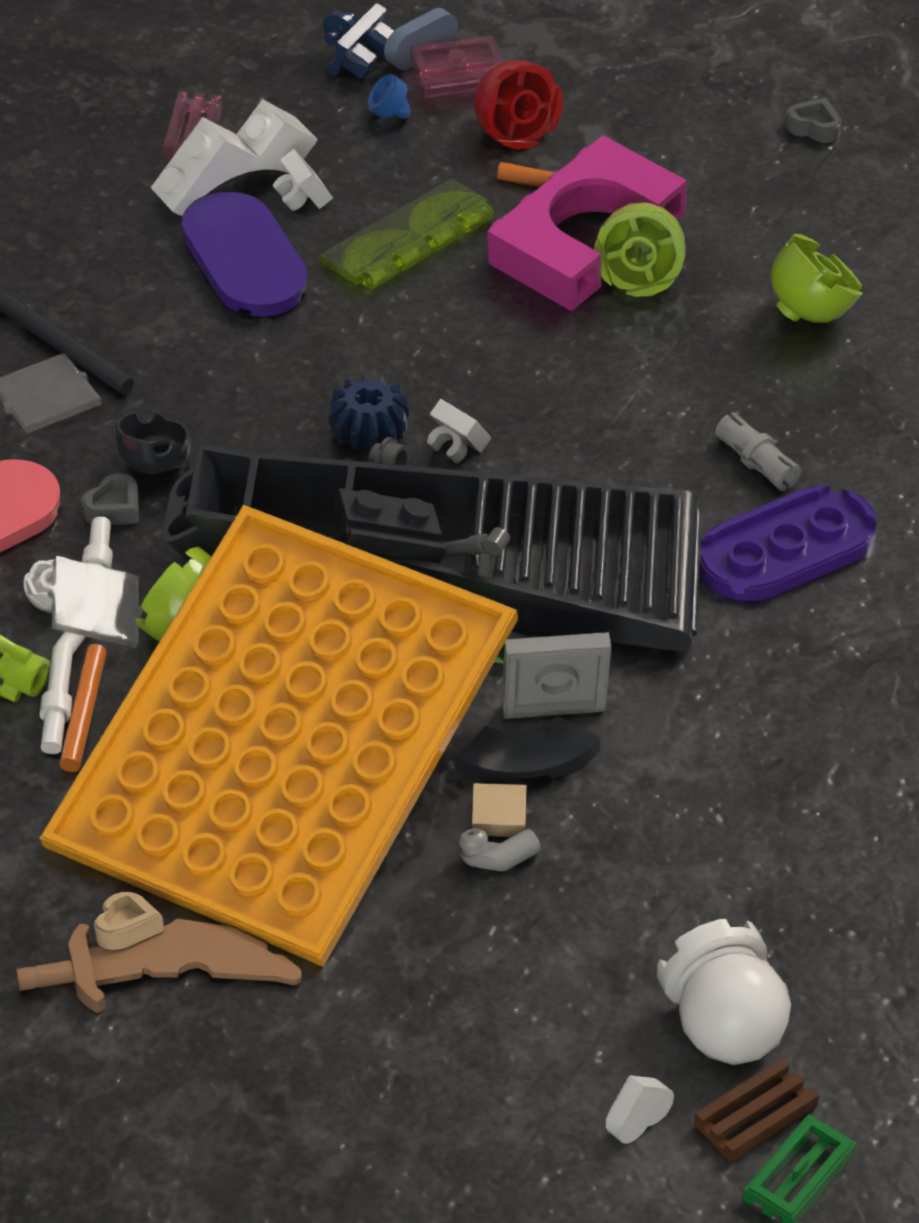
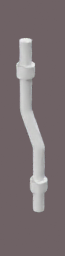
(56, 702)

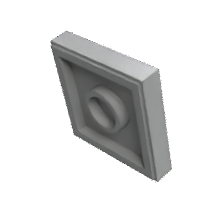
(555, 675)

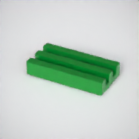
(776, 1202)

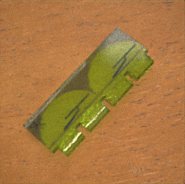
(409, 234)

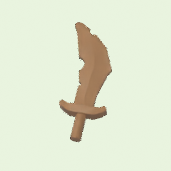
(181, 947)

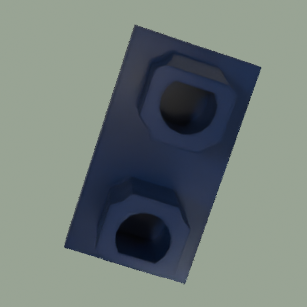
(353, 38)

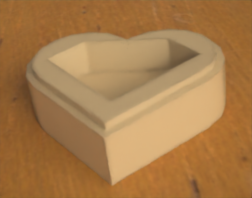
(126, 921)

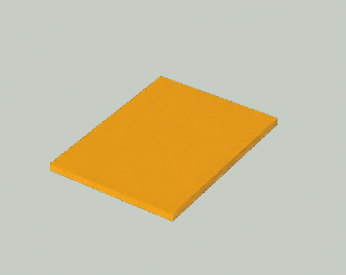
(281, 733)

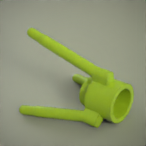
(21, 671)

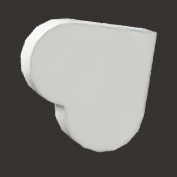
(637, 1106)

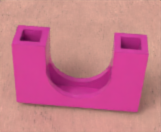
(599, 180)

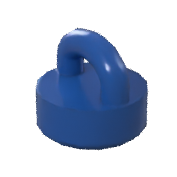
(389, 98)

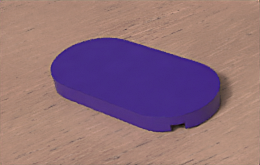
(244, 253)
(787, 543)

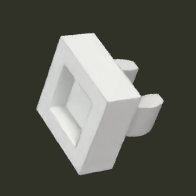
(300, 183)
(456, 427)

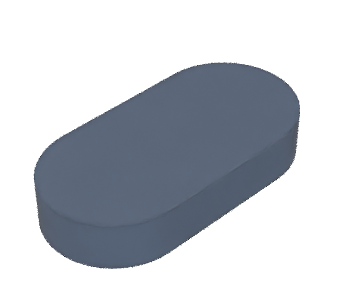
(430, 28)

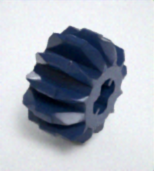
(368, 413)

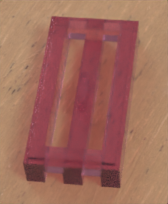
(196, 106)

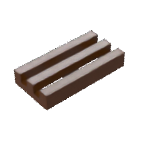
(748, 1103)

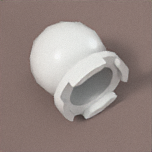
(726, 992)

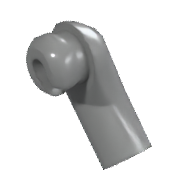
(497, 856)

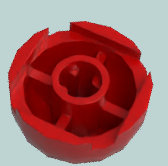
(518, 103)

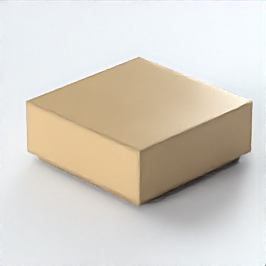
(499, 809)

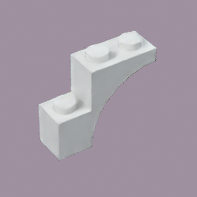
(216, 154)

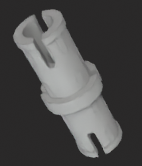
(758, 451)

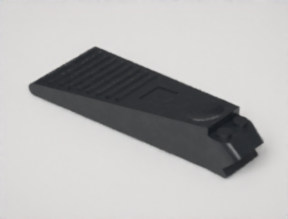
(575, 554)

